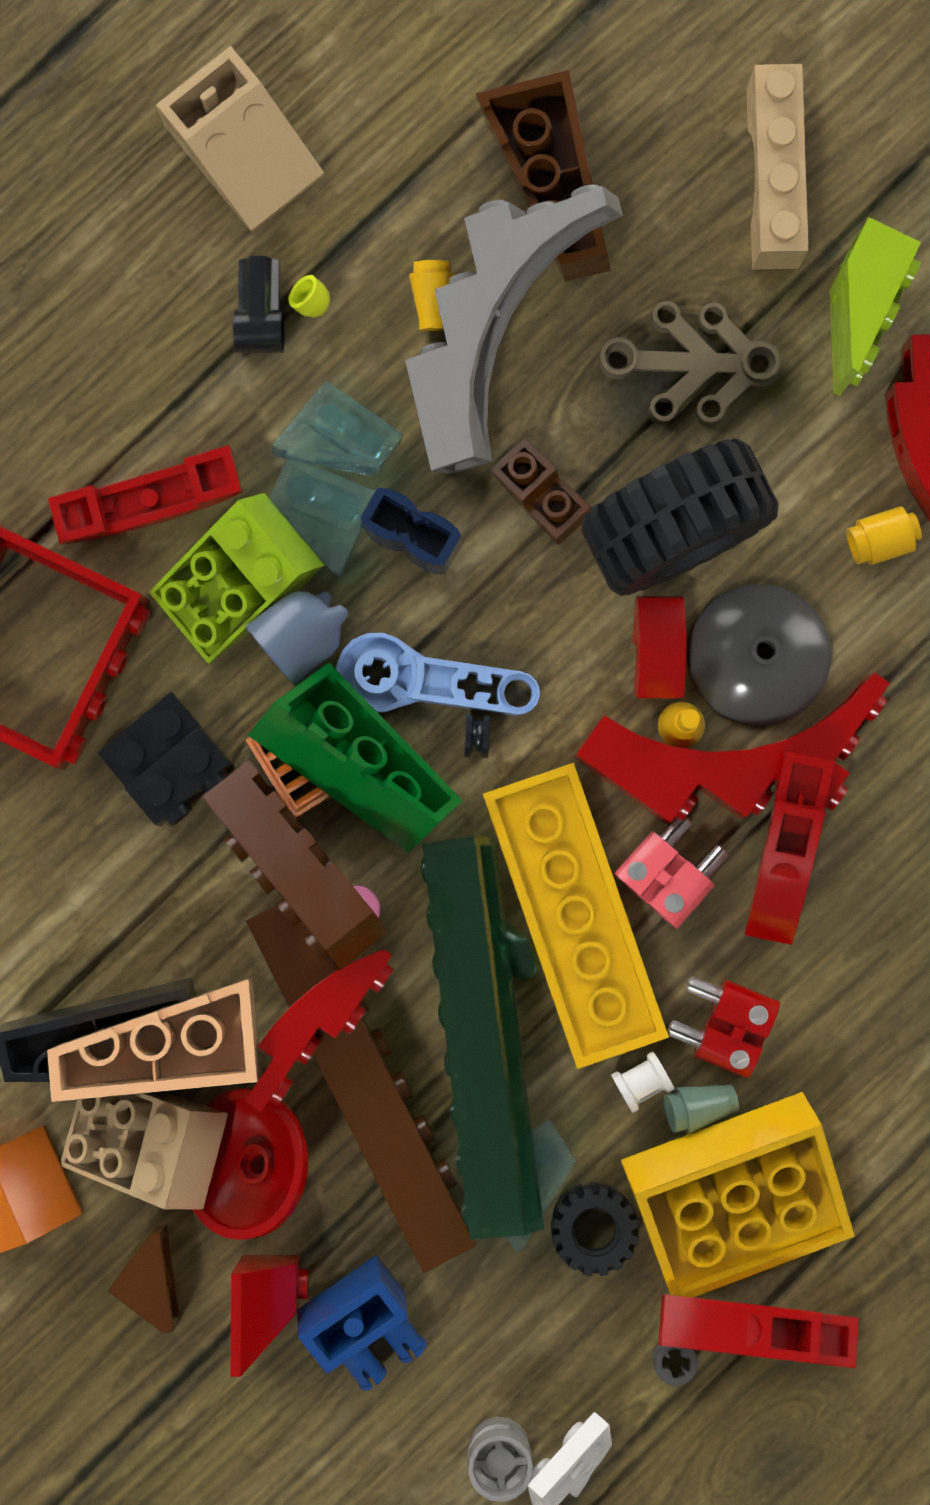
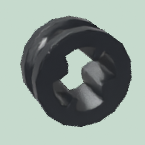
(477, 736)

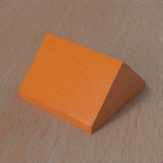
(33, 1190)

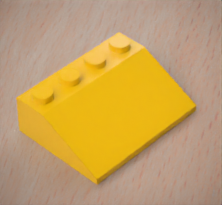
(739, 1197)

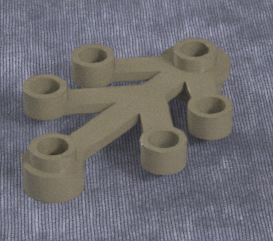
(698, 362)

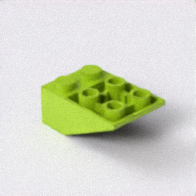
(867, 298)
(235, 575)

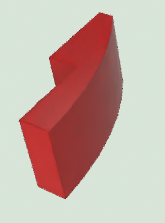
(660, 645)

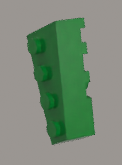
(356, 758)

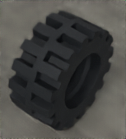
(599, 1259)

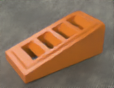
(301, 806)

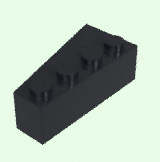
(27, 1039)

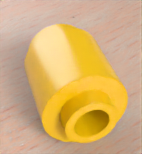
(883, 536)

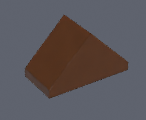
(149, 1282)

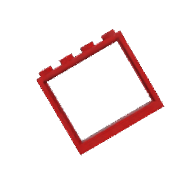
(110, 664)

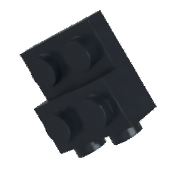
(166, 761)

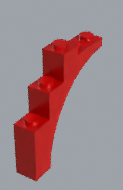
(738, 780)

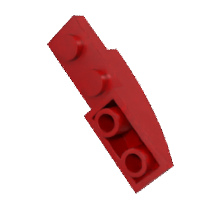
(910, 418)
(789, 847)
(328, 1006)
(758, 1331)

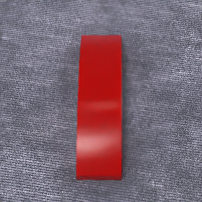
(146, 499)

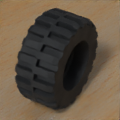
(679, 516)

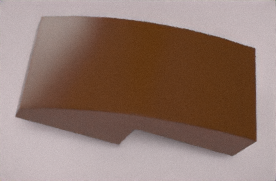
(541, 491)

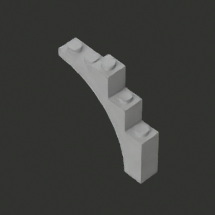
(475, 308)

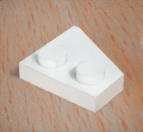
(573, 1464)

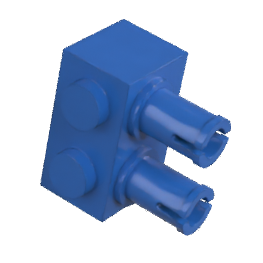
(355, 1314)

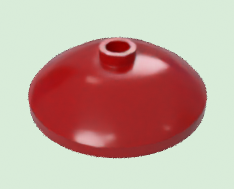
(241, 1196)

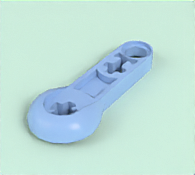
(424, 678)

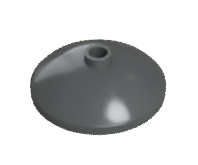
(736, 678)

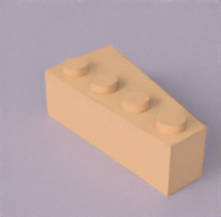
(174, 1048)

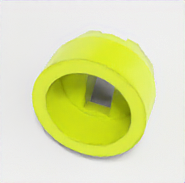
(309, 297)

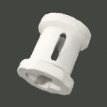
(642, 1082)

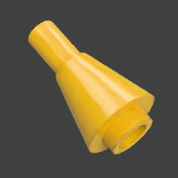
(681, 725)

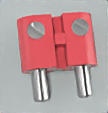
(665, 878)

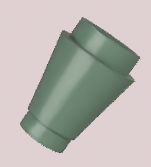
(699, 1106)

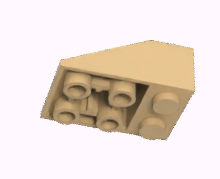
(239, 139)
(147, 1146)

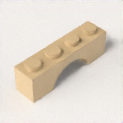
(780, 192)

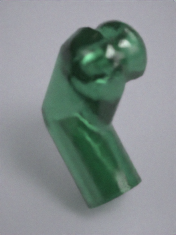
(522, 954)

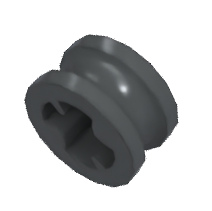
(663, 1369)

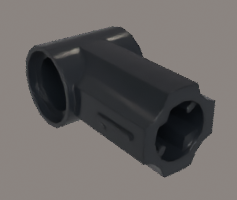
(259, 321)

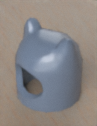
(299, 632)

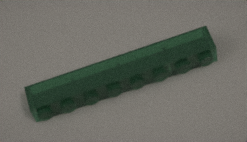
(481, 1038)

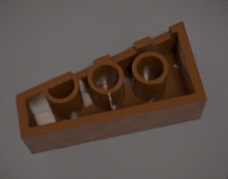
(546, 153)
(295, 866)

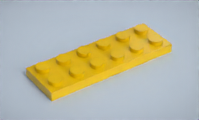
(575, 916)

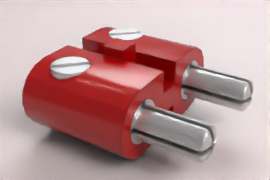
(734, 1029)

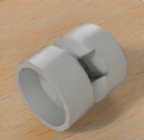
(499, 1459)

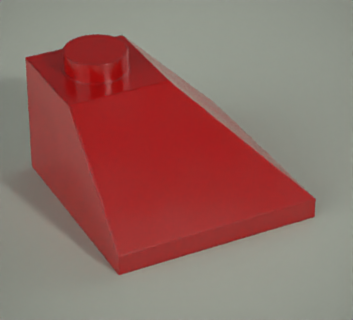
(263, 1302)

